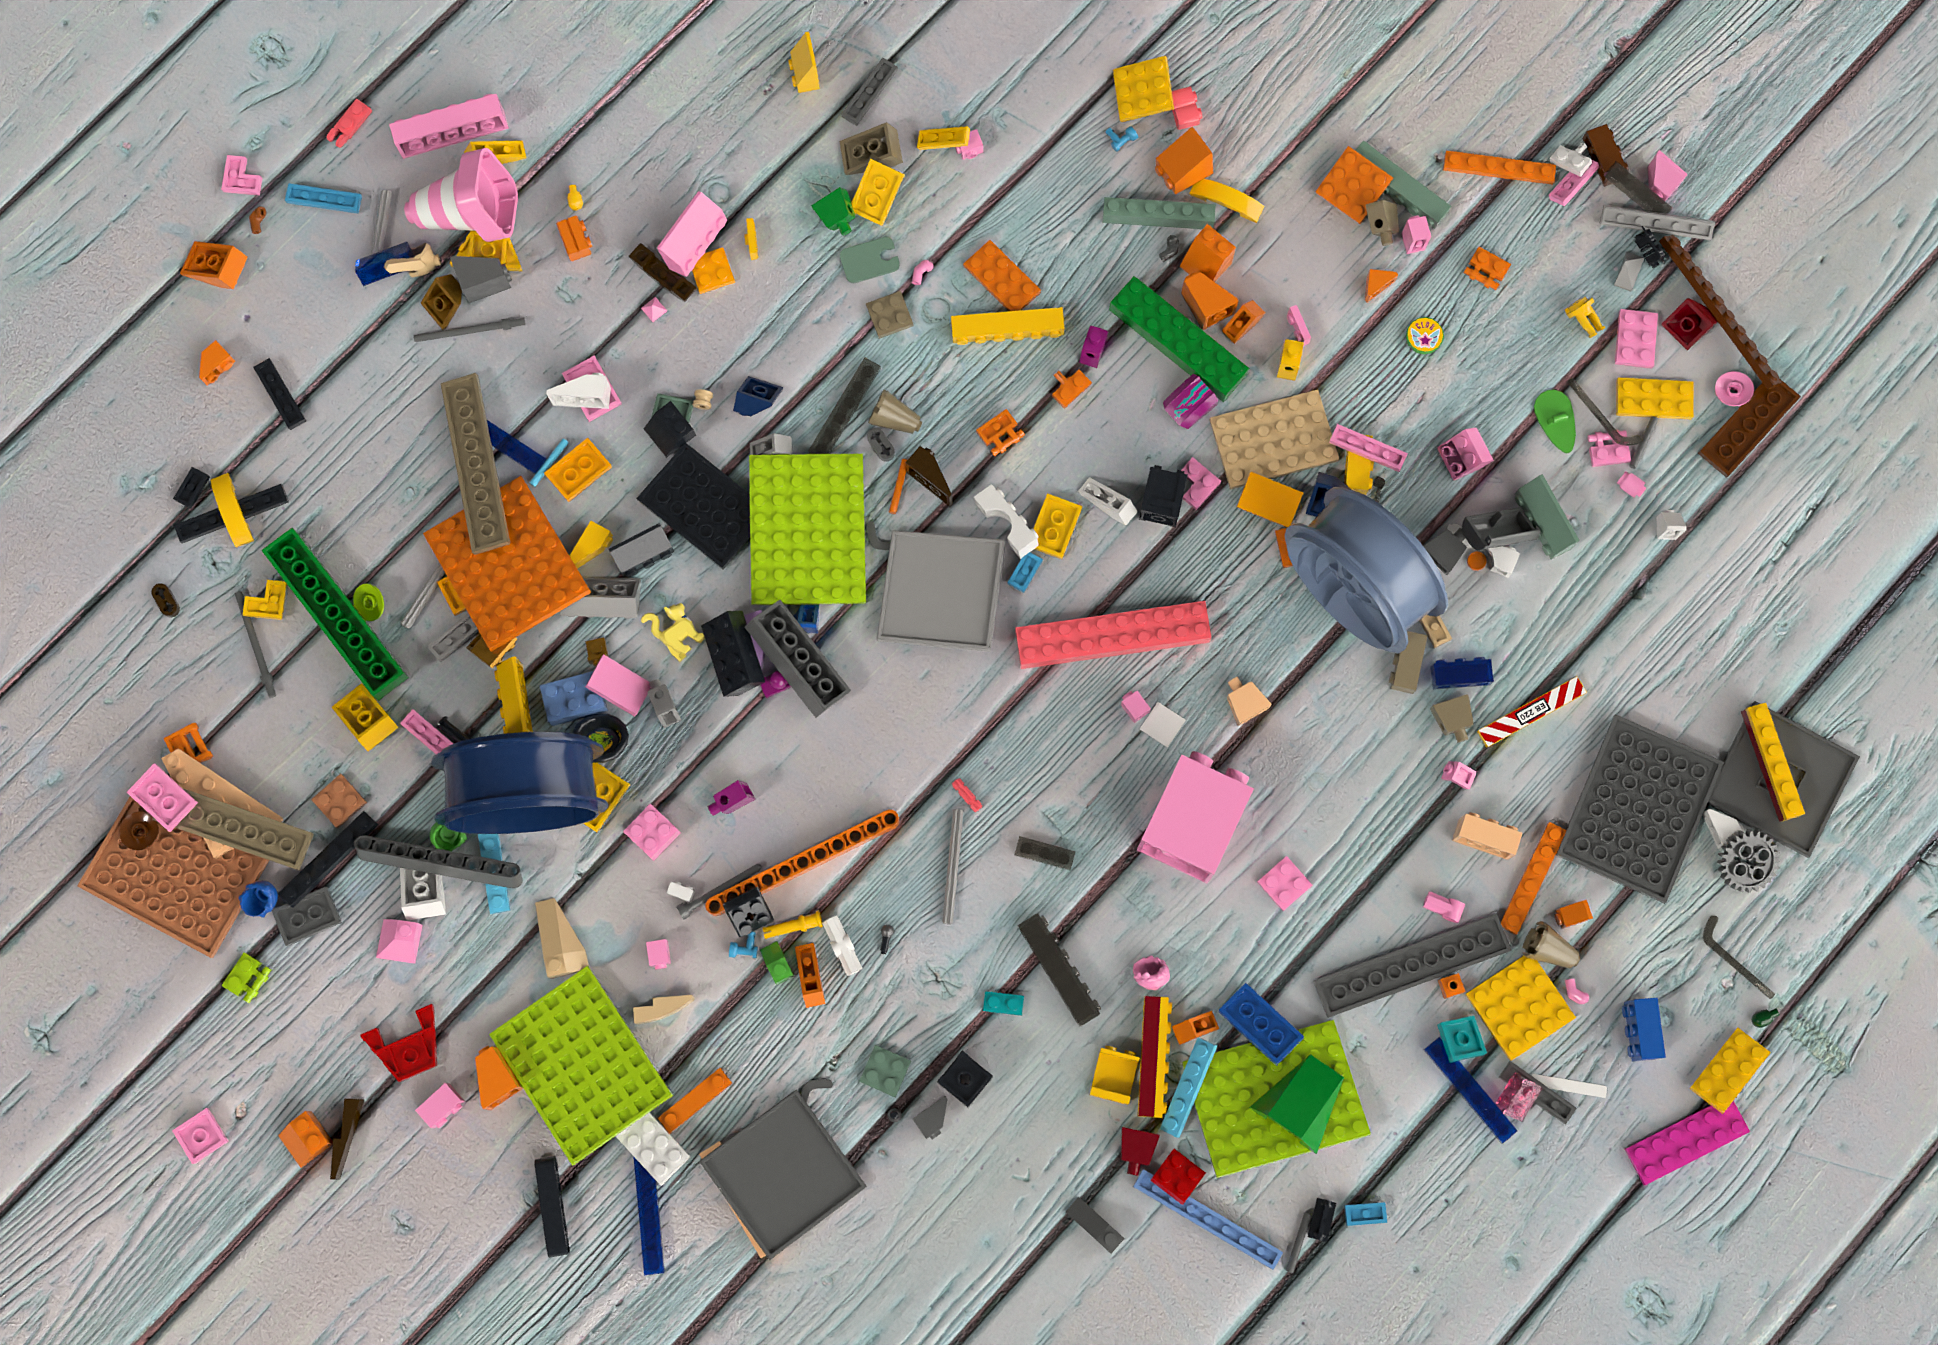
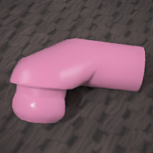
(1575, 994)

